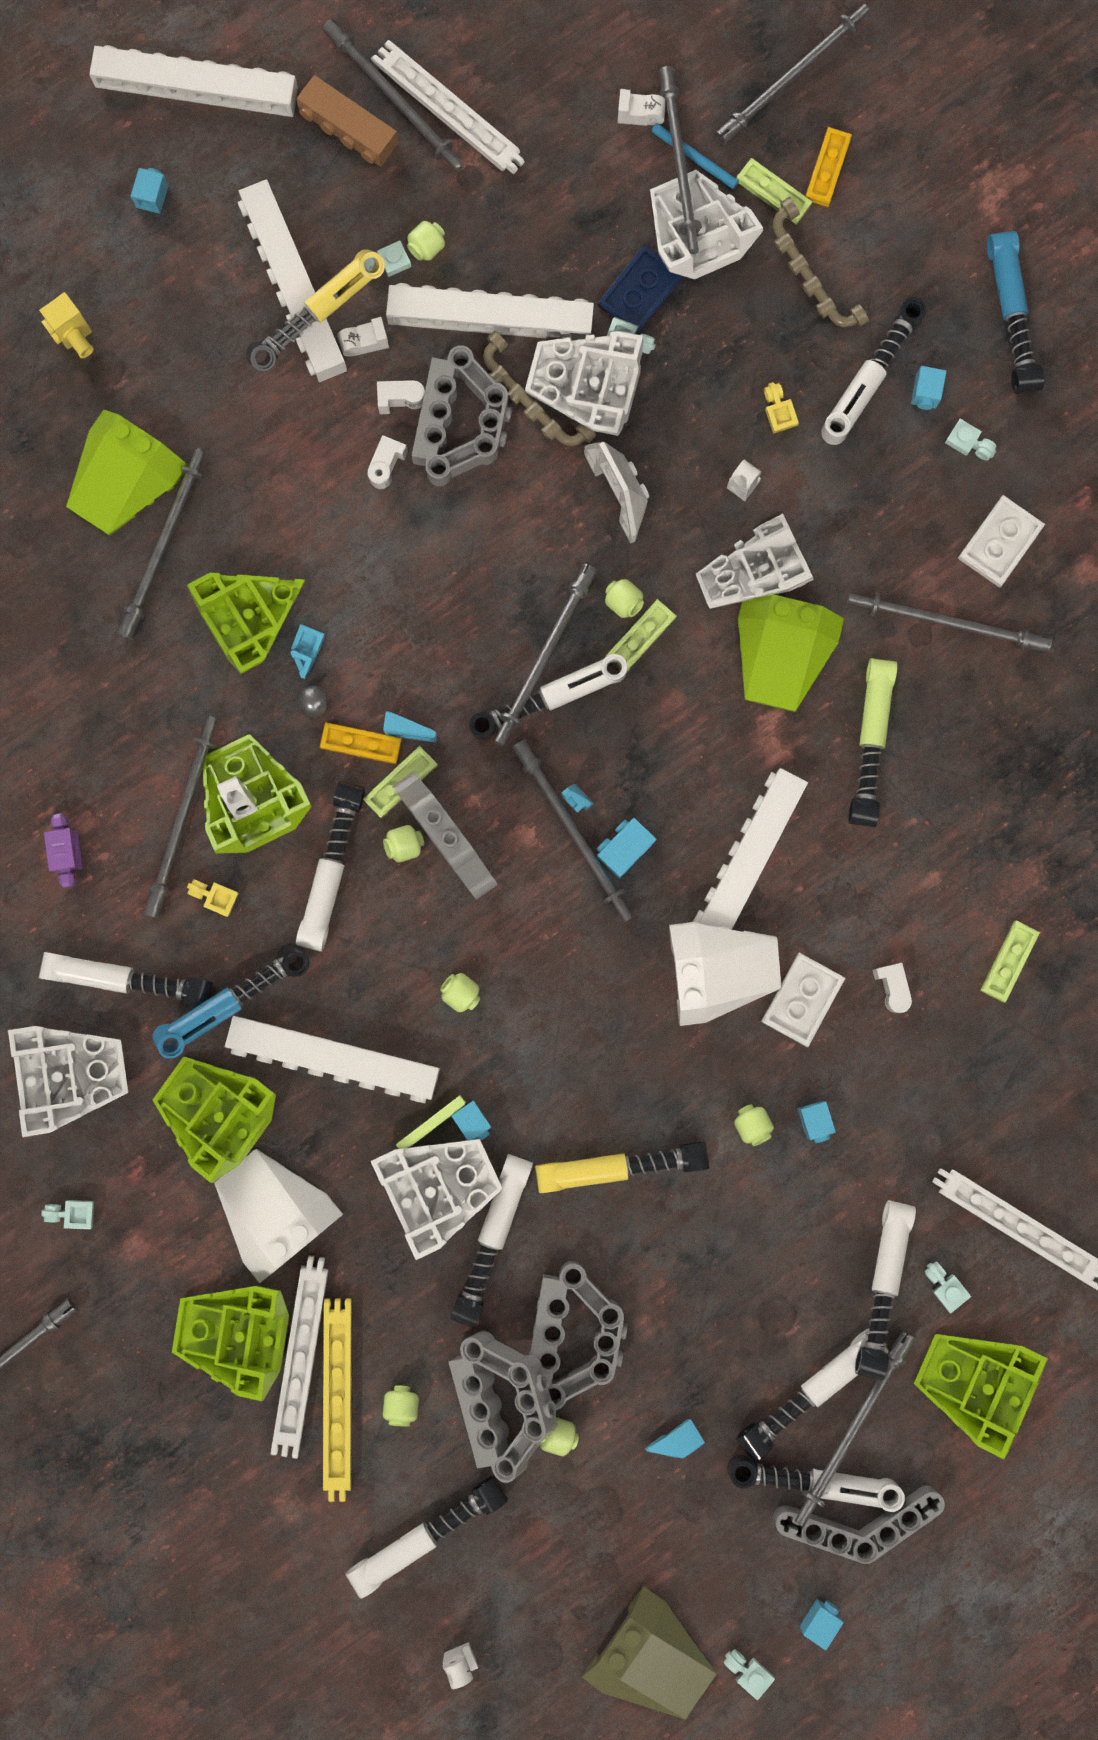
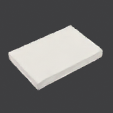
(1001, 541)
(803, 999)

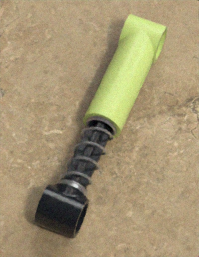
(880, 682)

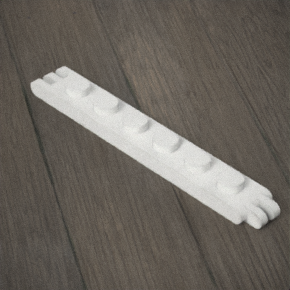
(448, 107)
(1019, 1226)
(300, 1358)

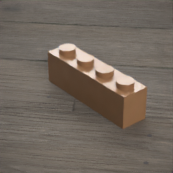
(347, 121)

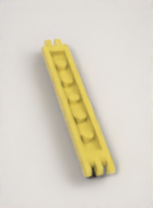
(337, 1398)

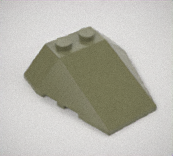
(652, 1660)

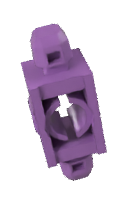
(63, 850)

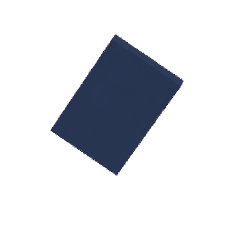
(640, 289)

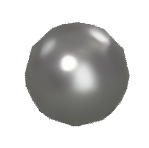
(313, 701)

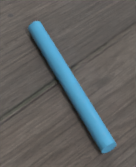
(698, 158)

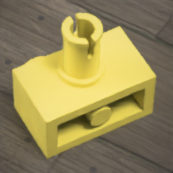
(67, 325)

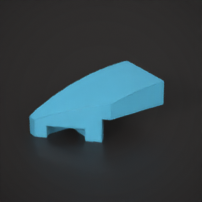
(306, 648)
(576, 798)
(678, 1442)

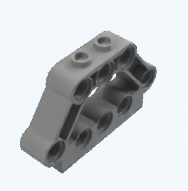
(467, 456)
(445, 835)
(508, 1364)
(583, 1376)

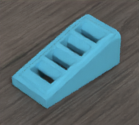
(403, 728)

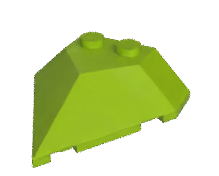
(244, 613)

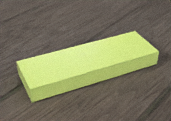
(771, 188)
(643, 634)
(383, 796)
(1009, 961)
(432, 1123)

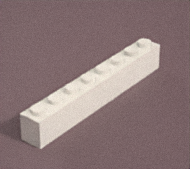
(194, 80)
(291, 277)
(489, 312)
(753, 850)
(332, 1057)

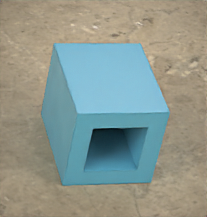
(149, 190)
(928, 387)
(816, 1121)
(472, 1122)
(822, 1623)

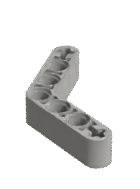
(869, 1533)

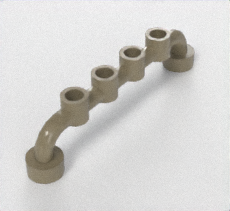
(799, 265)
(518, 394)

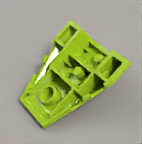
(120, 473)
(784, 648)
(275, 792)
(214, 1115)
(234, 1337)
(981, 1387)

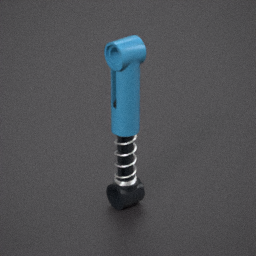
(1003, 252)
(227, 1002)

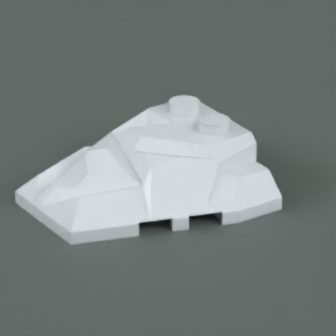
(588, 378)
(759, 568)
(64, 1076)
(436, 1189)

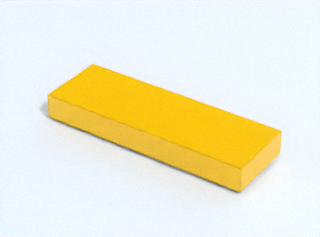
(828, 166)
(360, 743)

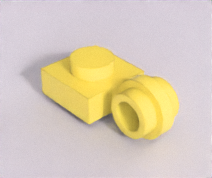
(781, 414)
(218, 899)

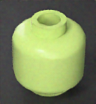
(426, 240)
(624, 598)
(403, 843)
(460, 992)
(754, 1125)
(400, 1406)
(562, 1439)

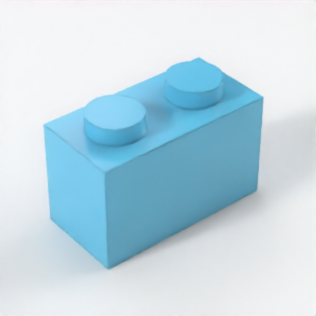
(625, 847)

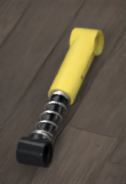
(318, 307)
(617, 1167)

